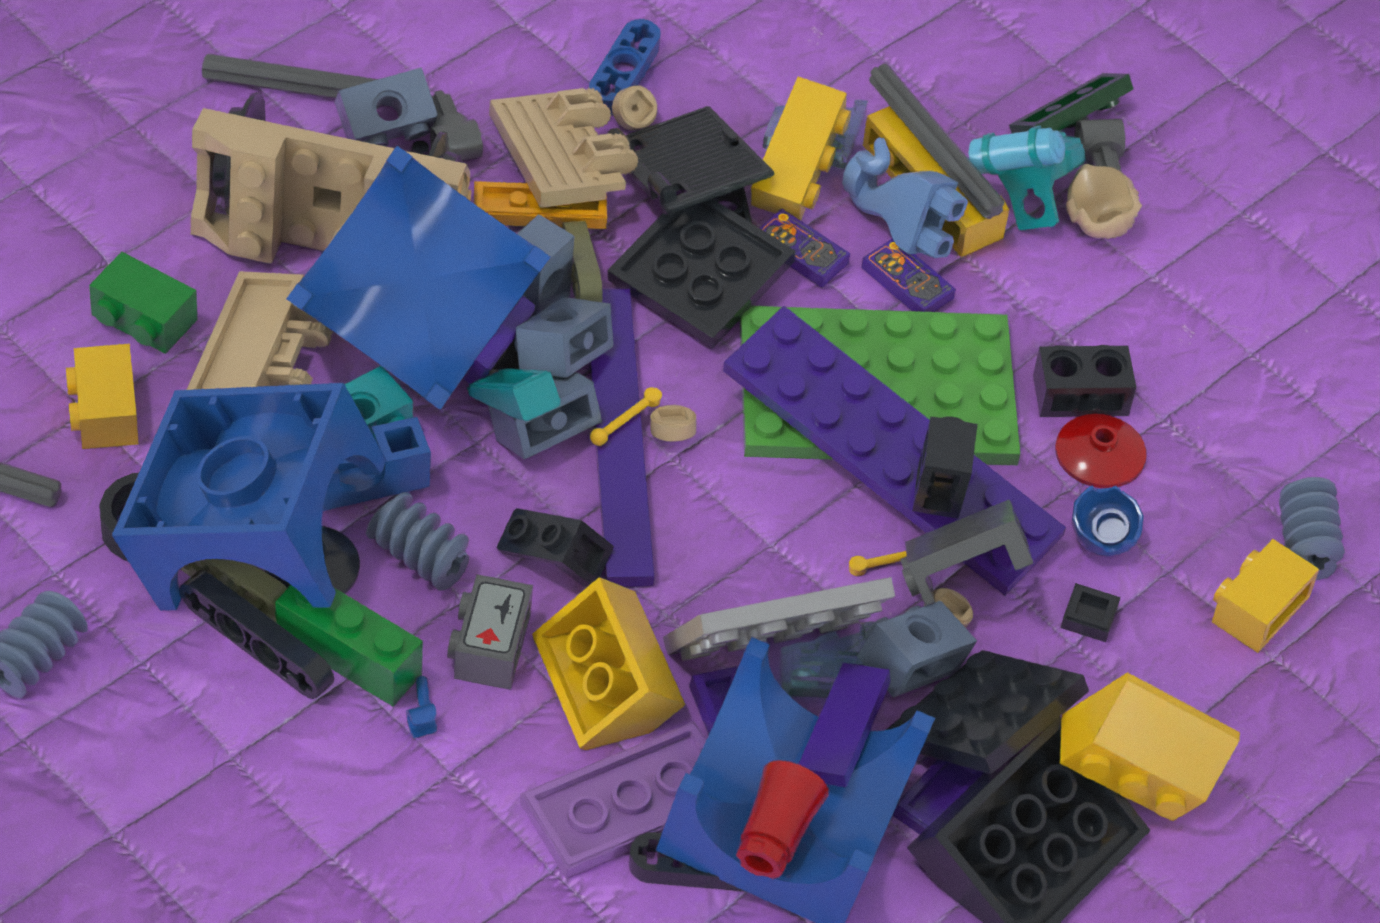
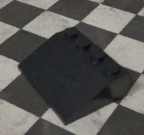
(1028, 838)

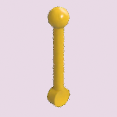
(651, 398)
(858, 564)

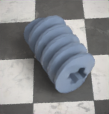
(1312, 523)
(420, 540)
(36, 639)

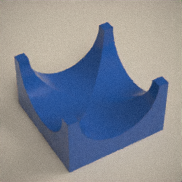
(418, 278)
(243, 483)
(717, 797)

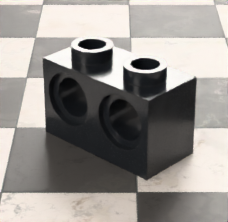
(1084, 380)
(945, 466)

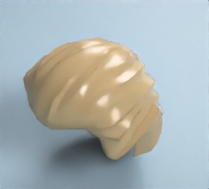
(1102, 201)

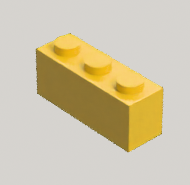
(801, 148)

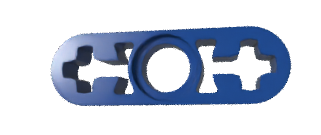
(624, 51)

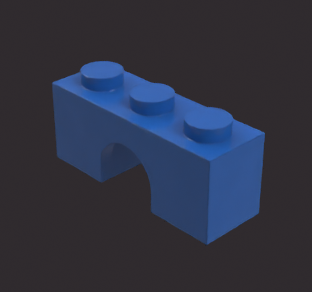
(404, 470)

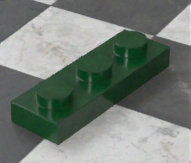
(1077, 104)

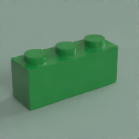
(355, 642)

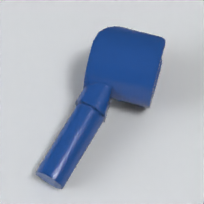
(422, 718)

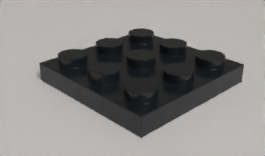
(702, 268)
(993, 709)

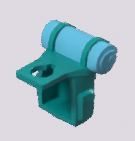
(1028, 162)

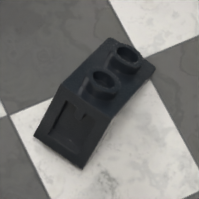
(558, 541)

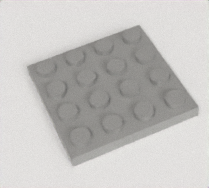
(779, 618)

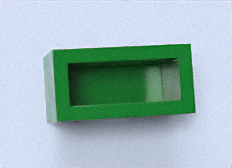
(143, 302)

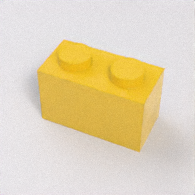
(105, 396)
(1263, 594)

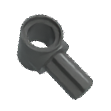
(462, 133)
(1102, 141)

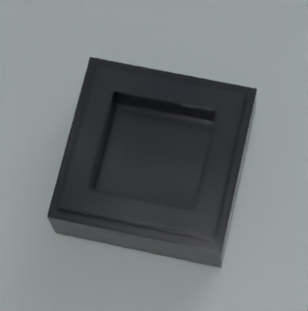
(1090, 612)

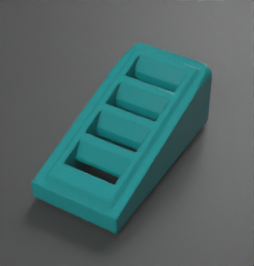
(517, 392)

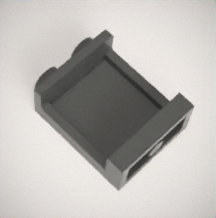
(961, 542)

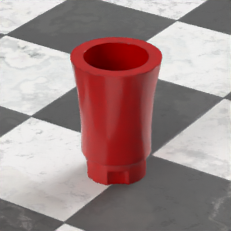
(780, 816)

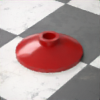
(1100, 450)

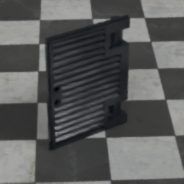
(693, 156)

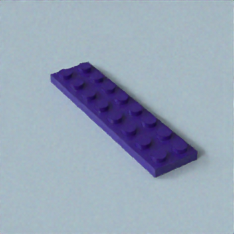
(873, 433)

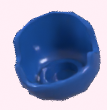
(1107, 521)

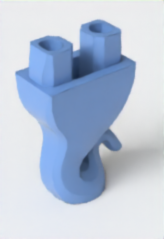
(909, 203)

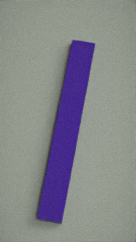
(621, 458)

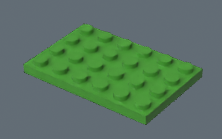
(929, 359)

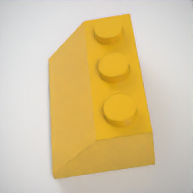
(607, 666)
(1146, 746)

